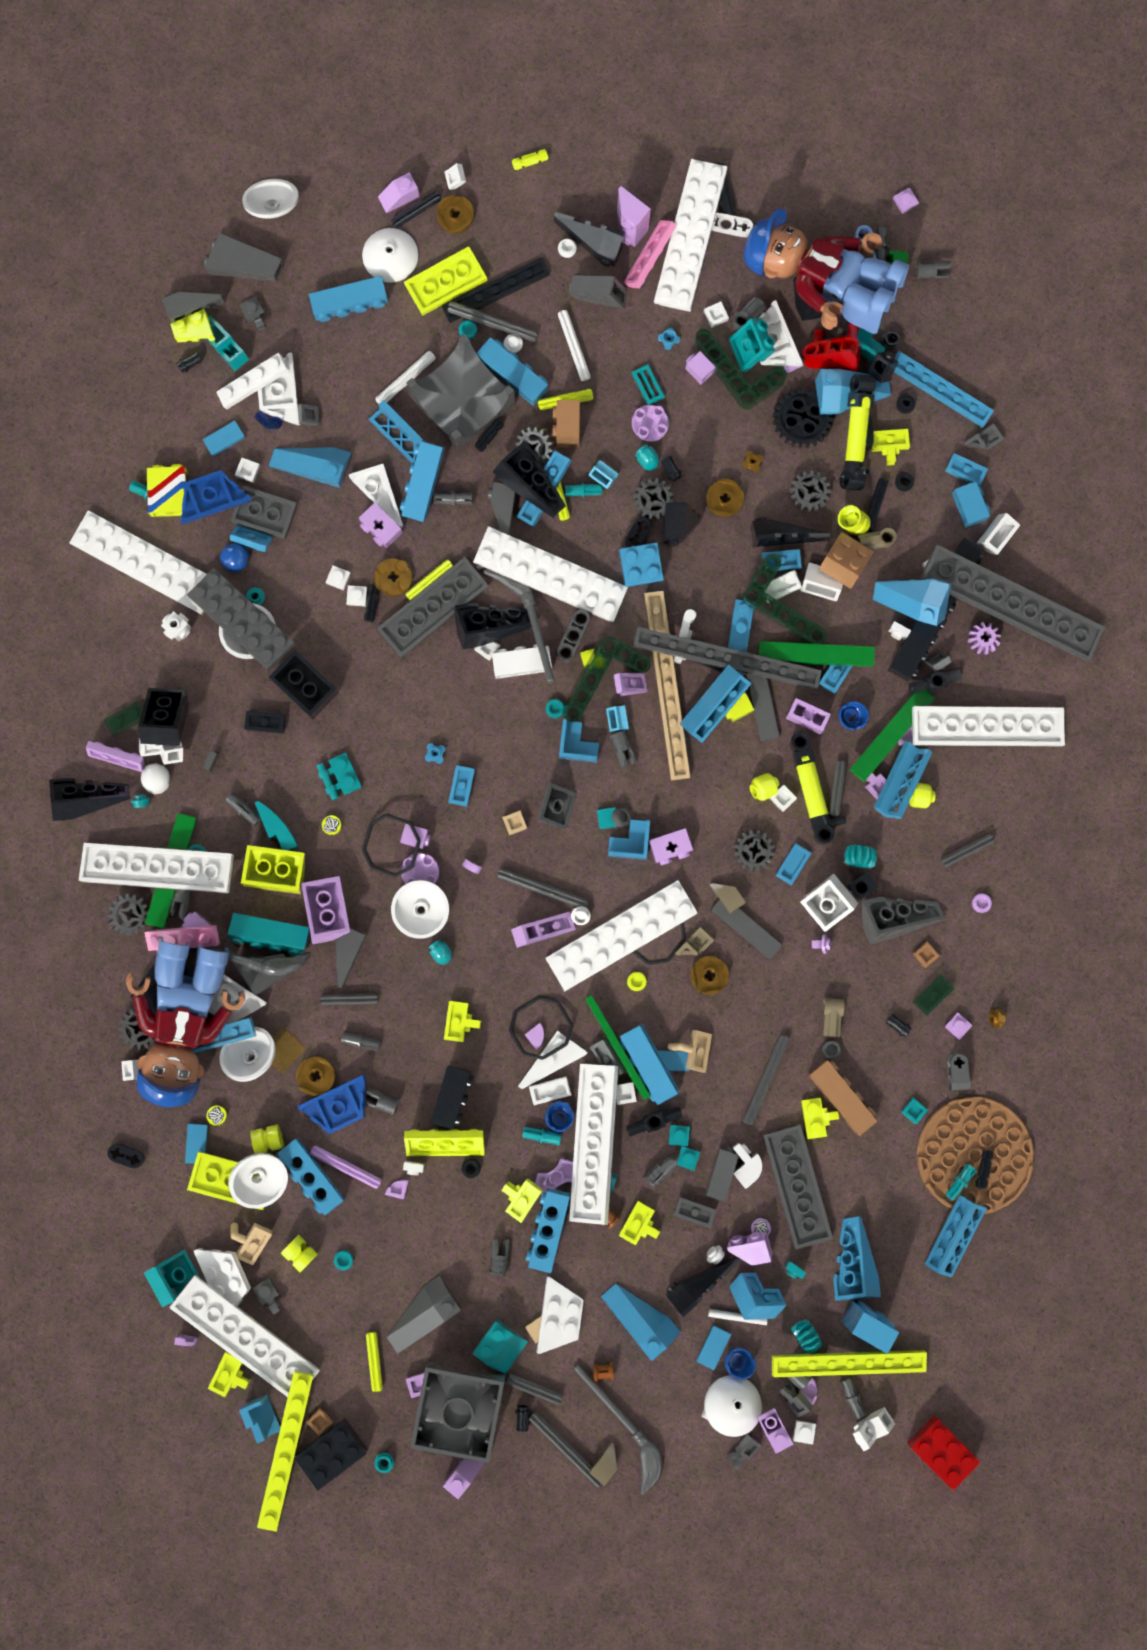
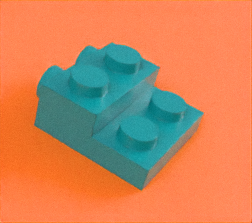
(752, 344)

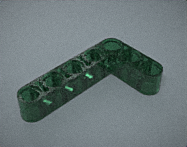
(734, 374)
(777, 606)
(598, 673)

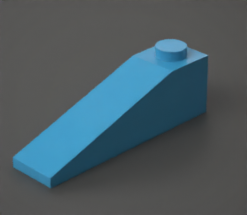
(833, 390)
(319, 464)
(918, 599)
(857, 1271)
(645, 1324)

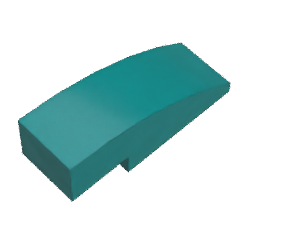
(226, 346)
(277, 828)

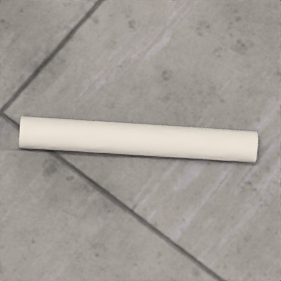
(733, 1316)

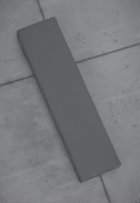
(763, 708)
(748, 930)

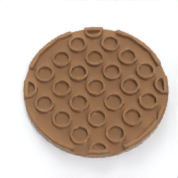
(959, 1135)

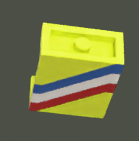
(165, 489)

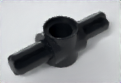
(927, 683)
(643, 1125)

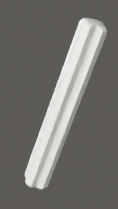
(574, 345)
(410, 373)

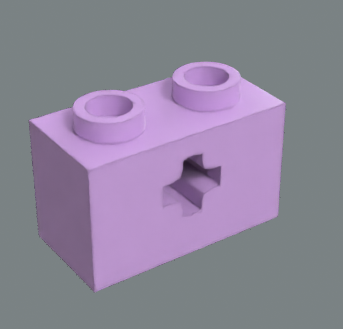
(375, 515)
(808, 716)
(678, 838)

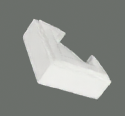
(487, 650)

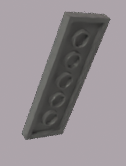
(432, 607)
(241, 619)
(797, 1186)

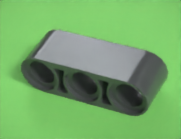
(580, 629)

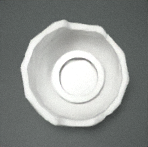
(155, 778)

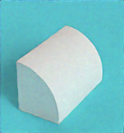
(998, 534)
(820, 584)

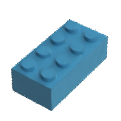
(870, 1326)

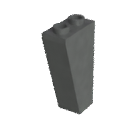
(241, 260)

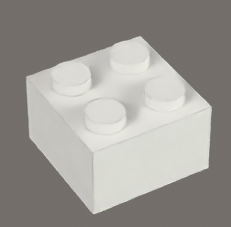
(829, 902)

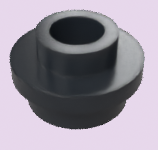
(893, 336)
(905, 409)
(906, 476)
(464, 1168)

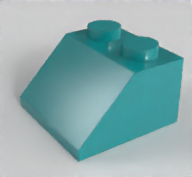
(171, 1277)
(499, 1346)

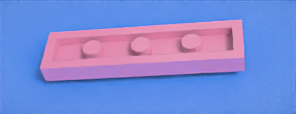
(649, 254)
(198, 935)

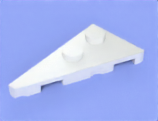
(376, 487)
(554, 1062)

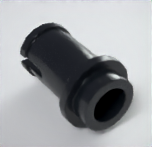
(189, 362)
(671, 468)
(899, 1025)
(522, 1418)

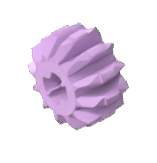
(985, 630)

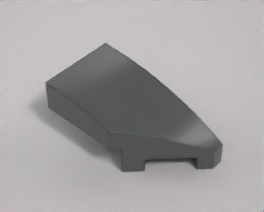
(986, 439)

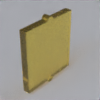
(287, 1050)

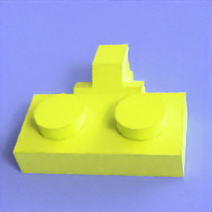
(890, 443)
(459, 1021)
(816, 1118)
(521, 1198)
(639, 1224)
(228, 1375)

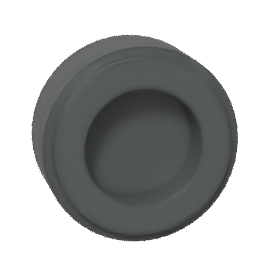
(621, 817)
(831, 1049)

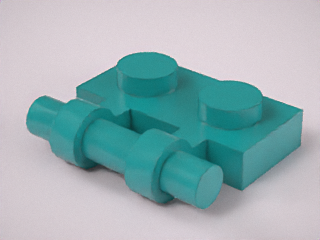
(344, 773)

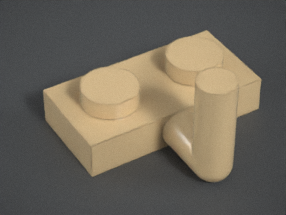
(697, 1050)
(252, 1243)

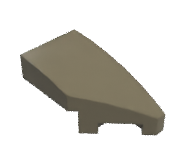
(729, 896)
(696, 943)
(605, 1466)

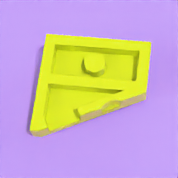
(193, 328)

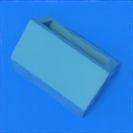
(603, 474)
(617, 719)

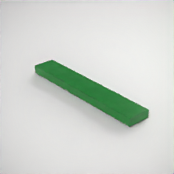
(818, 653)
(889, 736)
(162, 897)
(617, 1047)

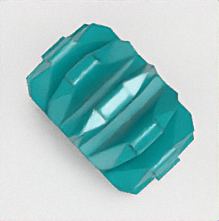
(860, 856)
(806, 1336)

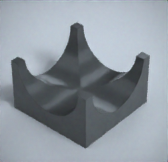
(461, 395)
(457, 1412)

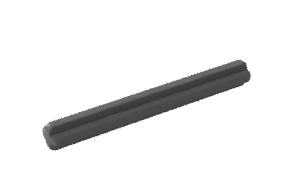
(492, 321)
(541, 888)
(766, 1079)
(563, 1446)

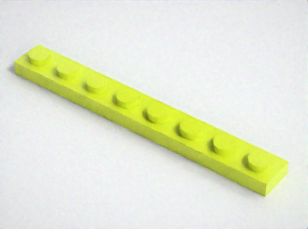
(849, 1363)
(285, 1451)

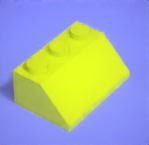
(273, 869)

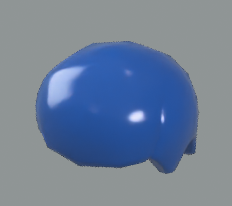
(234, 557)
(850, 708)
(555, 1122)
(746, 1365)

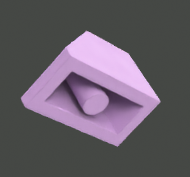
(399, 193)
(462, 1476)

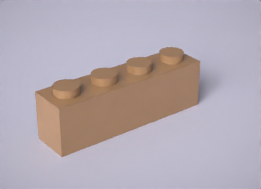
(842, 1097)

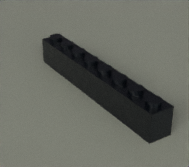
(924, 634)

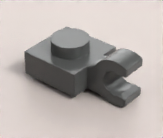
(253, 312)
(266, 1293)
(796, 1401)
(745, 1450)

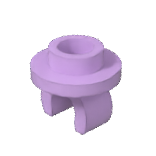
(825, 944)

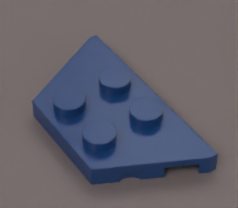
(209, 496)
(338, 1106)

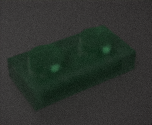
(124, 719)
(933, 995)

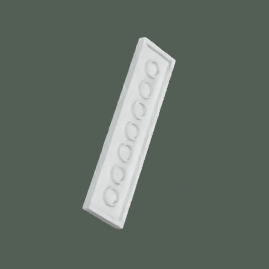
(691, 235)
(137, 559)
(550, 574)
(988, 726)
(156, 867)
(621, 935)
(593, 1144)
(240, 1335)

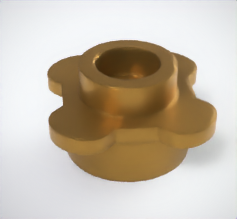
(752, 466)
(997, 1018)

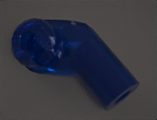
(268, 422)

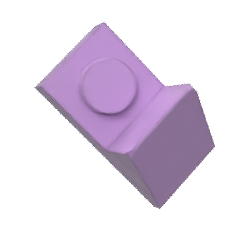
(630, 683)

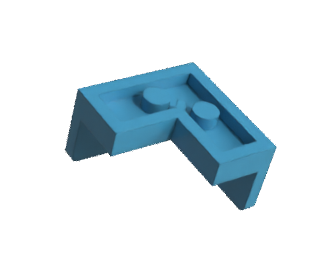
(571, 746)
(634, 847)
(754, 1300)
(260, 1417)

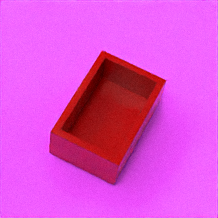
(943, 1452)

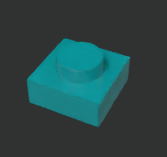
(679, 1135)
(688, 1158)
(793, 1270)

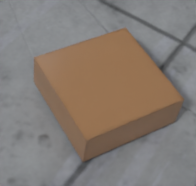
(926, 954)
(319, 1421)

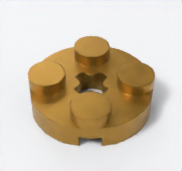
(456, 204)
(717, 490)
(399, 569)
(718, 982)
(320, 1086)

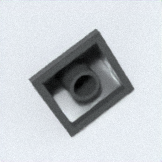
(556, 806)

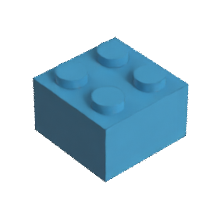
(640, 564)

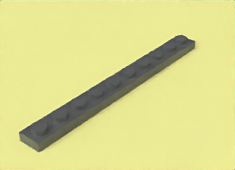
(722, 657)

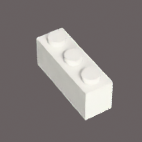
(518, 662)

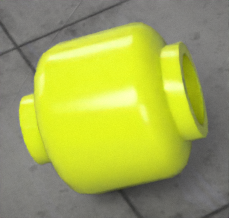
(764, 787)
(922, 796)

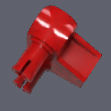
(821, 355)

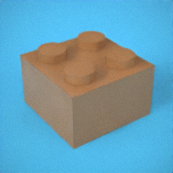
(567, 418)
(846, 560)

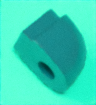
(647, 458)
(440, 952)

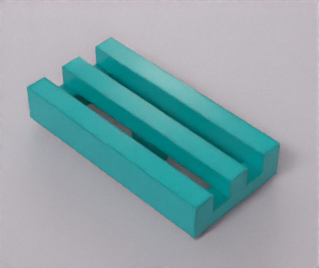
(654, 398)

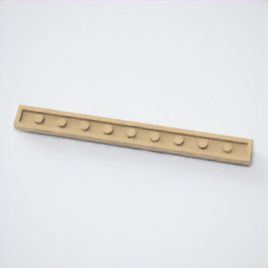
(667, 691)

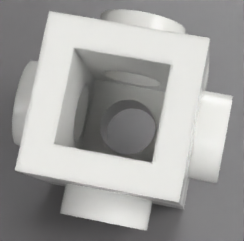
(180, 631)

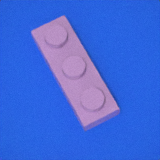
(115, 756)

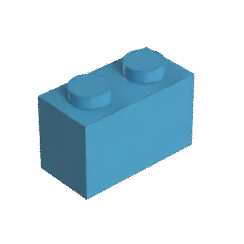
(971, 504)

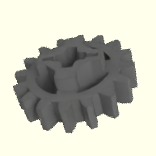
(544, 445)
(648, 494)
(817, 494)
(762, 852)
(130, 908)
(136, 1036)

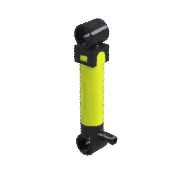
(861, 402)
(805, 763)

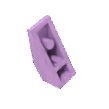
(543, 929)

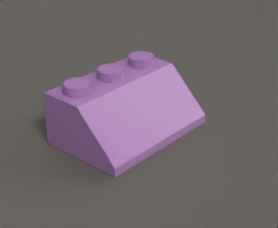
(632, 217)
(325, 909)

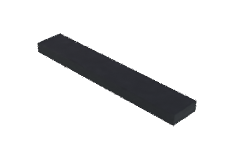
(500, 288)

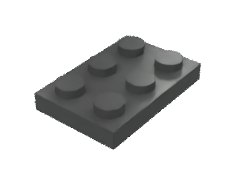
(265, 513)

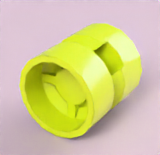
(854, 520)
(267, 1139)
(299, 1253)

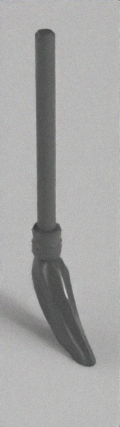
(527, 597)
(271, 967)
(649, 1452)

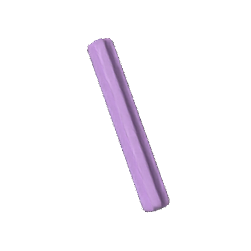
(345, 1167)

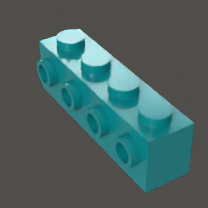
(268, 934)

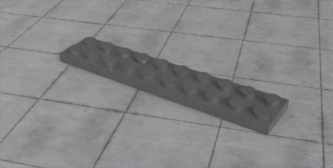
(1014, 604)

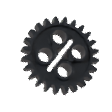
(797, 433)

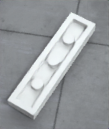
(252, 381)

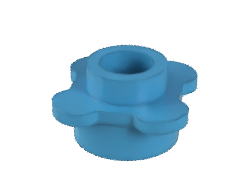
(669, 332)
(435, 758)

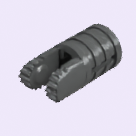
(929, 269)
(620, 745)
(182, 897)
(384, 1103)
(660, 1171)
(499, 1262)

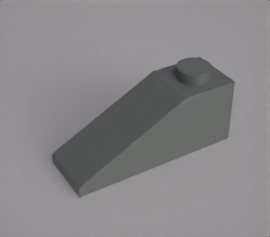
(186, 303)
(503, 505)
(347, 951)

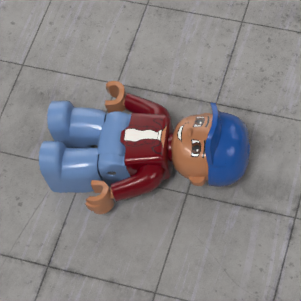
(830, 273)
(170, 1069)

